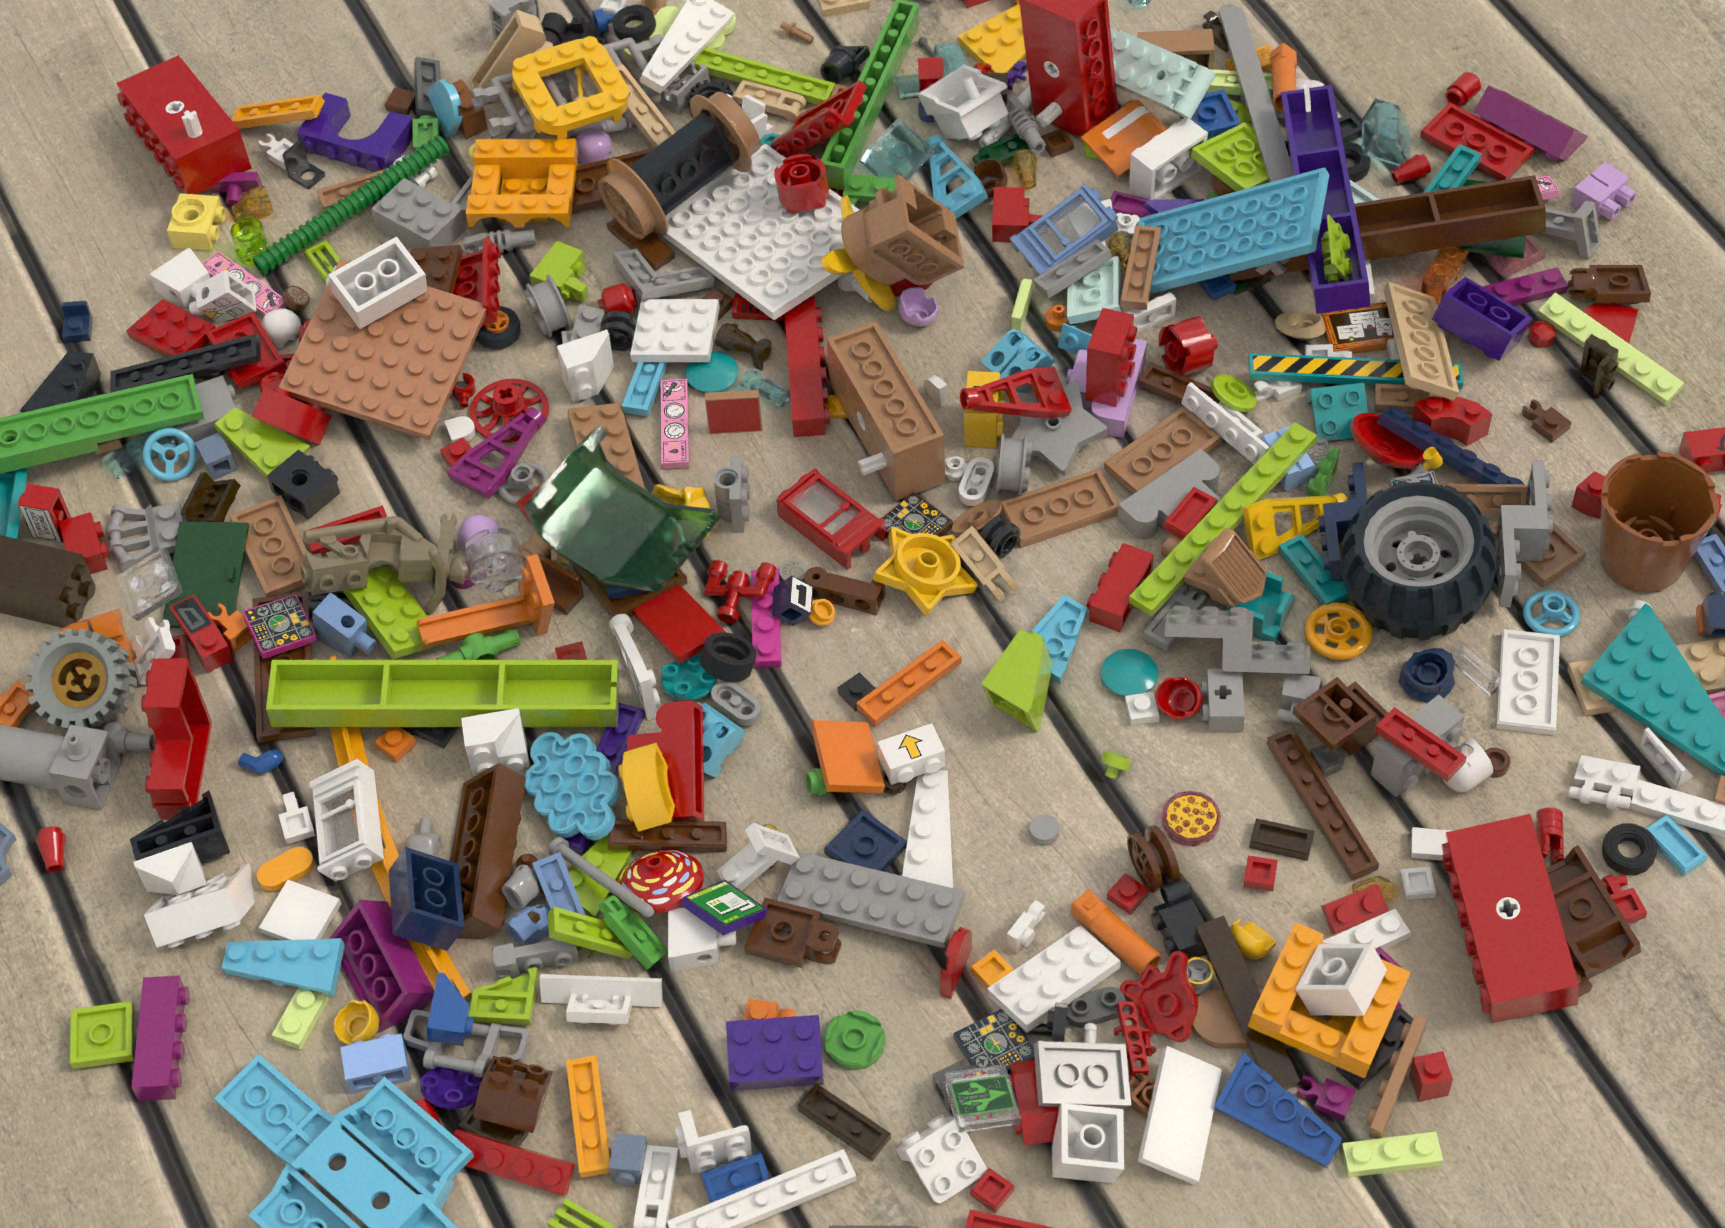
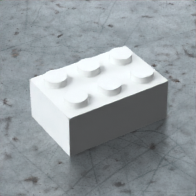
(1166, 160)
(378, 282)

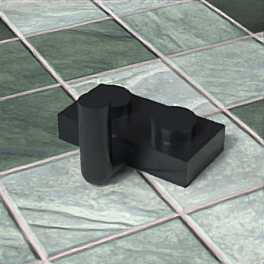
(1055, 1024)

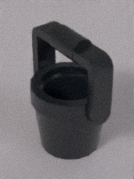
(843, 62)

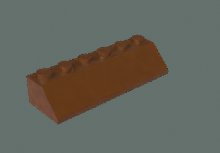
(486, 846)

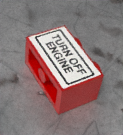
(42, 511)

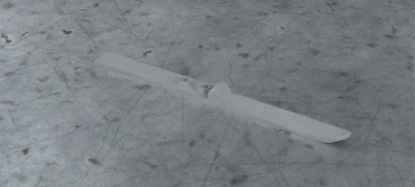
(1255, 93)

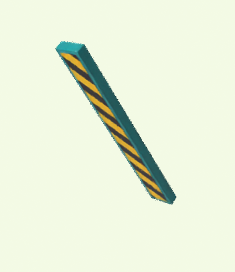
(1330, 369)

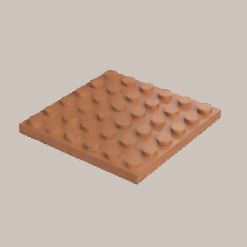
(393, 368)

